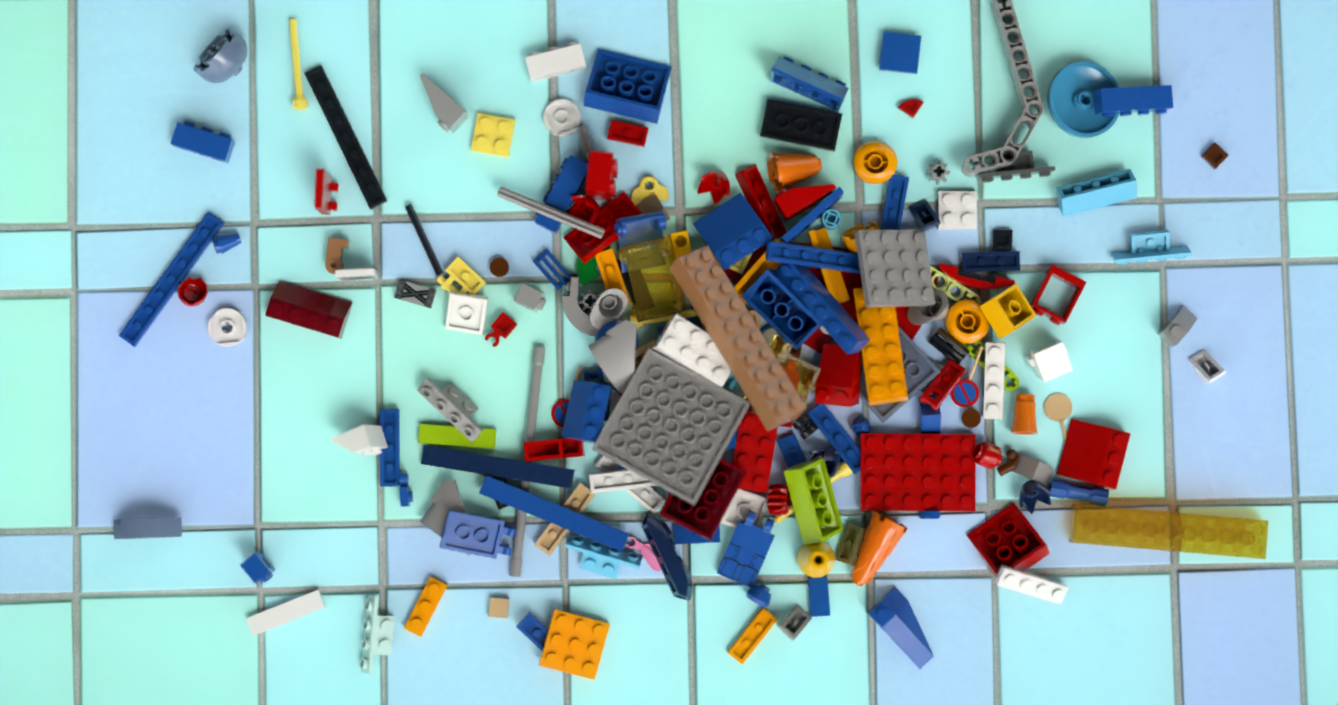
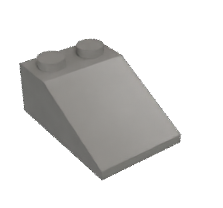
(448, 112)

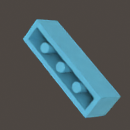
(1096, 192)

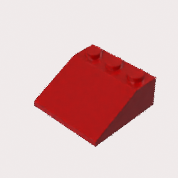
(1093, 454)
(1008, 541)

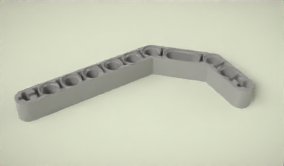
(1020, 84)

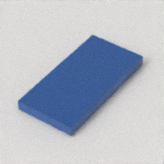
(811, 217)

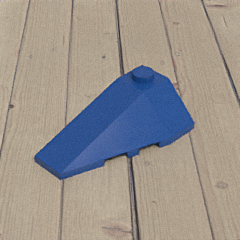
(899, 622)

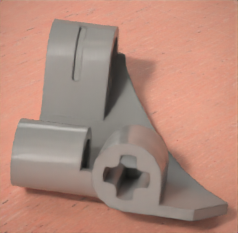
(617, 354)
(444, 498)

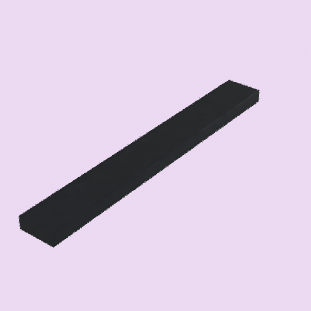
(346, 137)

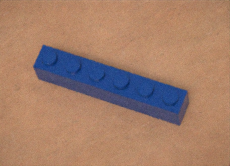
(824, 307)

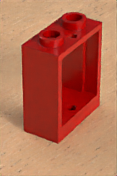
(1067, 278)

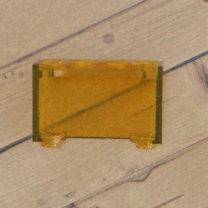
(653, 283)

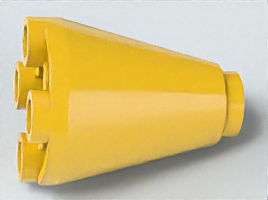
(806, 558)

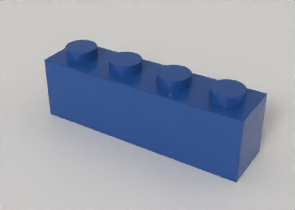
(1133, 100)
(565, 186)

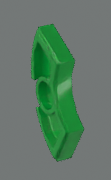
(587, 272)

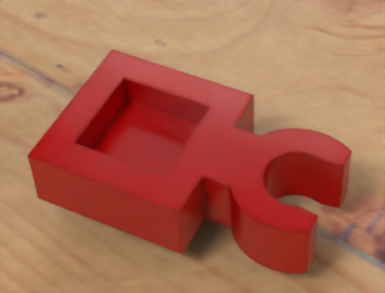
(503, 327)

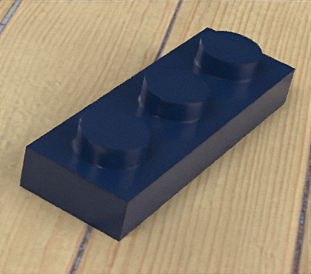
(990, 261)

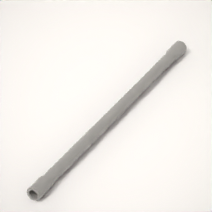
(538, 361)

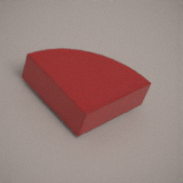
(910, 107)

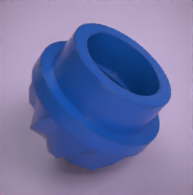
(860, 425)

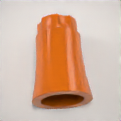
(1024, 415)

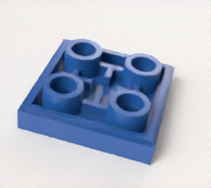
(900, 53)

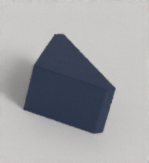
(924, 216)

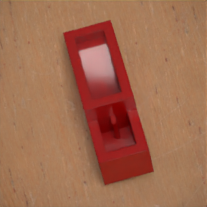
(553, 449)

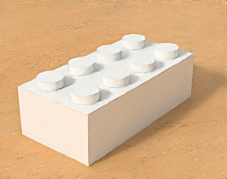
(693, 350)

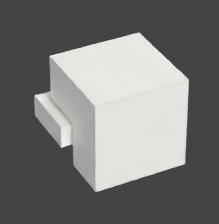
(1050, 361)

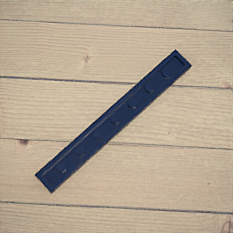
(498, 466)

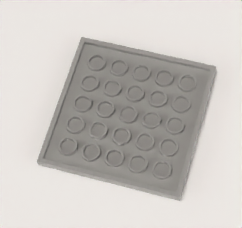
(671, 426)

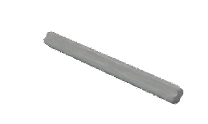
(551, 212)

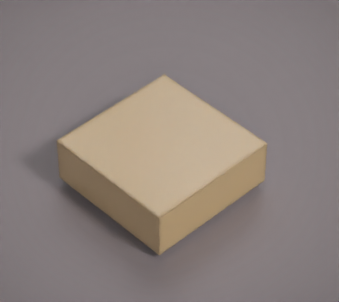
(498, 607)

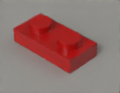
(627, 133)

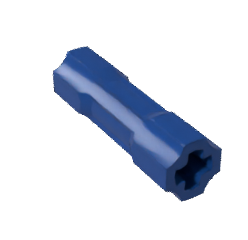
(1093, 495)

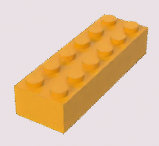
(882, 353)

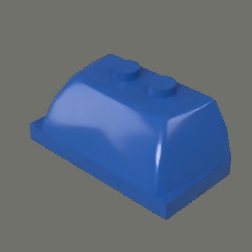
(781, 308)

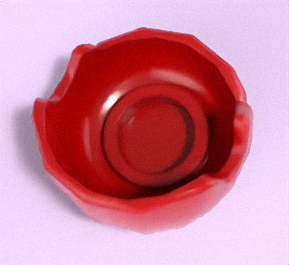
(192, 291)

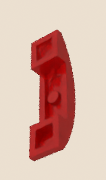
(998, 282)

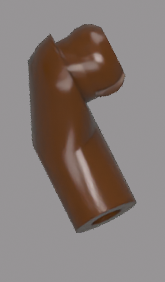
(1011, 463)

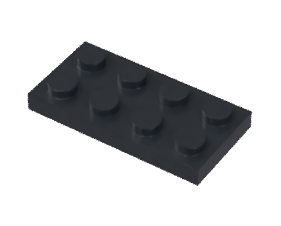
(801, 125)

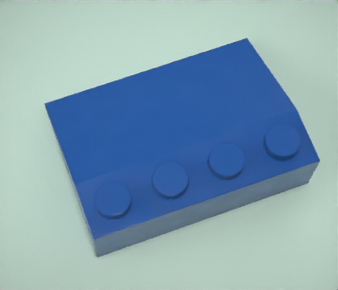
(808, 84)
(627, 86)

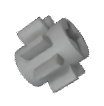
(934, 175)
(586, 298)

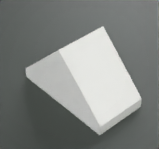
(1206, 367)

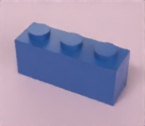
(203, 141)

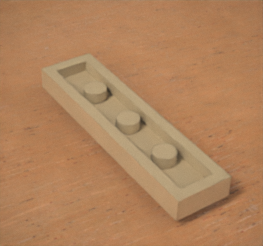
(554, 534)

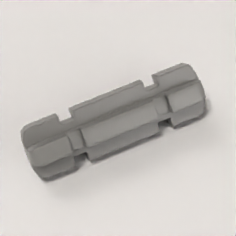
(585, 141)

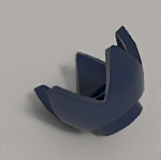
(830, 457)
(1033, 492)

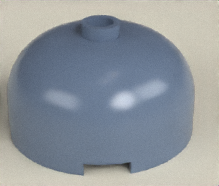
(228, 59)

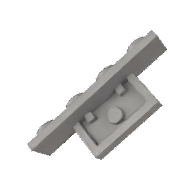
(453, 407)

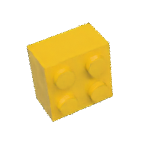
(1007, 311)

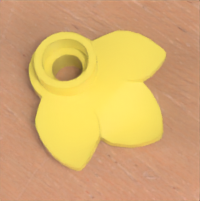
(642, 193)

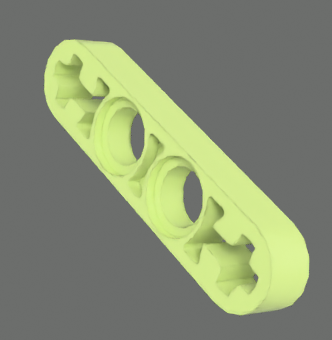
(949, 283)

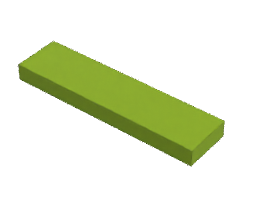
(452, 436)

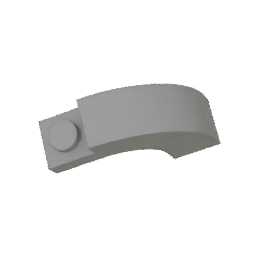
(574, 313)

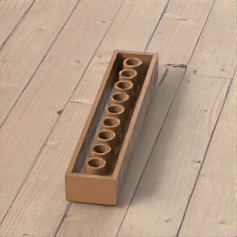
(738, 338)

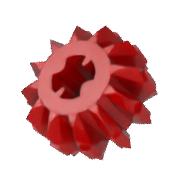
(778, 499)

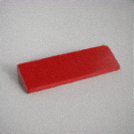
(760, 200)

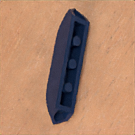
(664, 551)

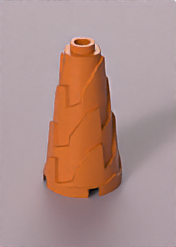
(877, 544)

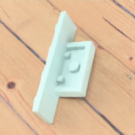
(377, 634)

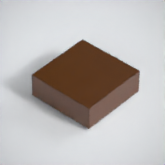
(1214, 155)

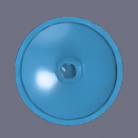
(1072, 99)

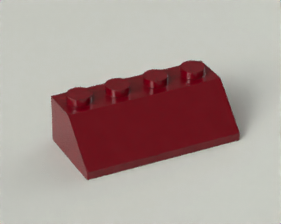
(309, 309)

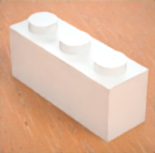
(555, 62)

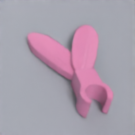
(647, 553)

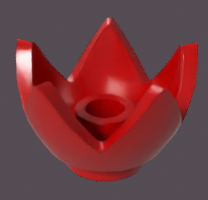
(716, 183)
(584, 208)

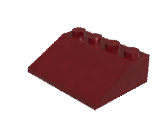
(712, 504)

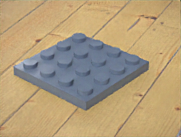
(918, 373)

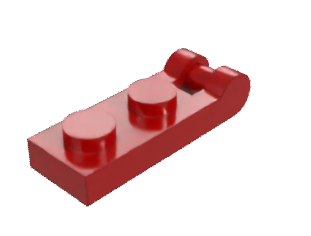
(943, 384)

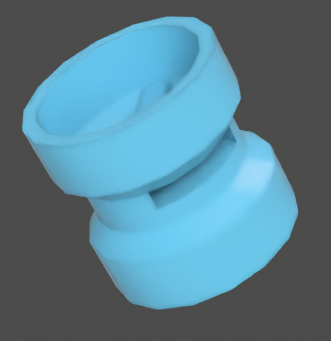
(831, 219)

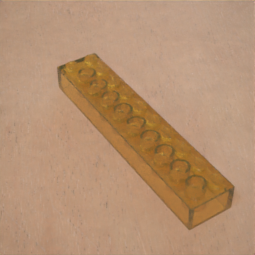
(1168, 531)

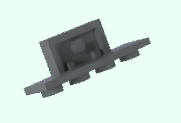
(1022, 167)

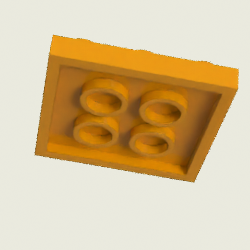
(574, 644)

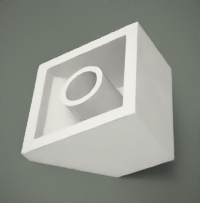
(362, 440)

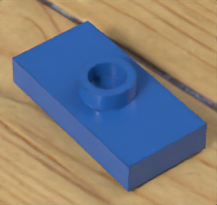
(791, 450)

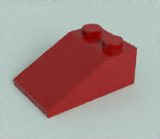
(798, 199)
(839, 377)

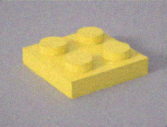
(493, 135)

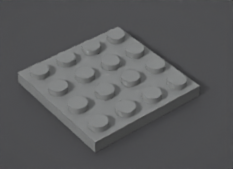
(894, 268)

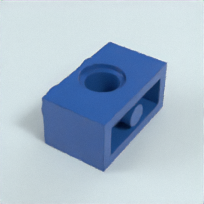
(258, 568)

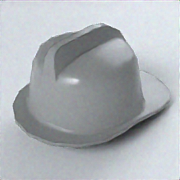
(608, 307)
(923, 314)

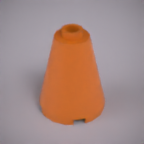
(789, 169)

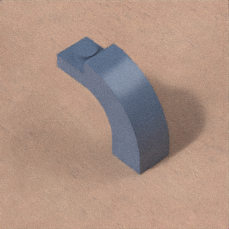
(147, 528)

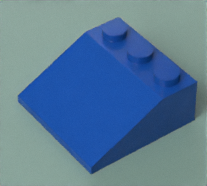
(732, 231)

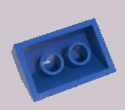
(586, 411)

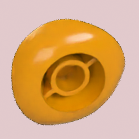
(875, 162)
(966, 321)

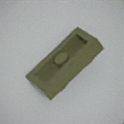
(850, 544)

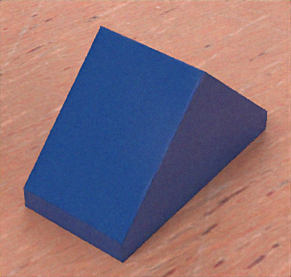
(929, 419)

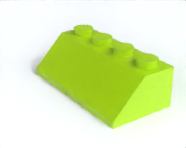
(813, 501)

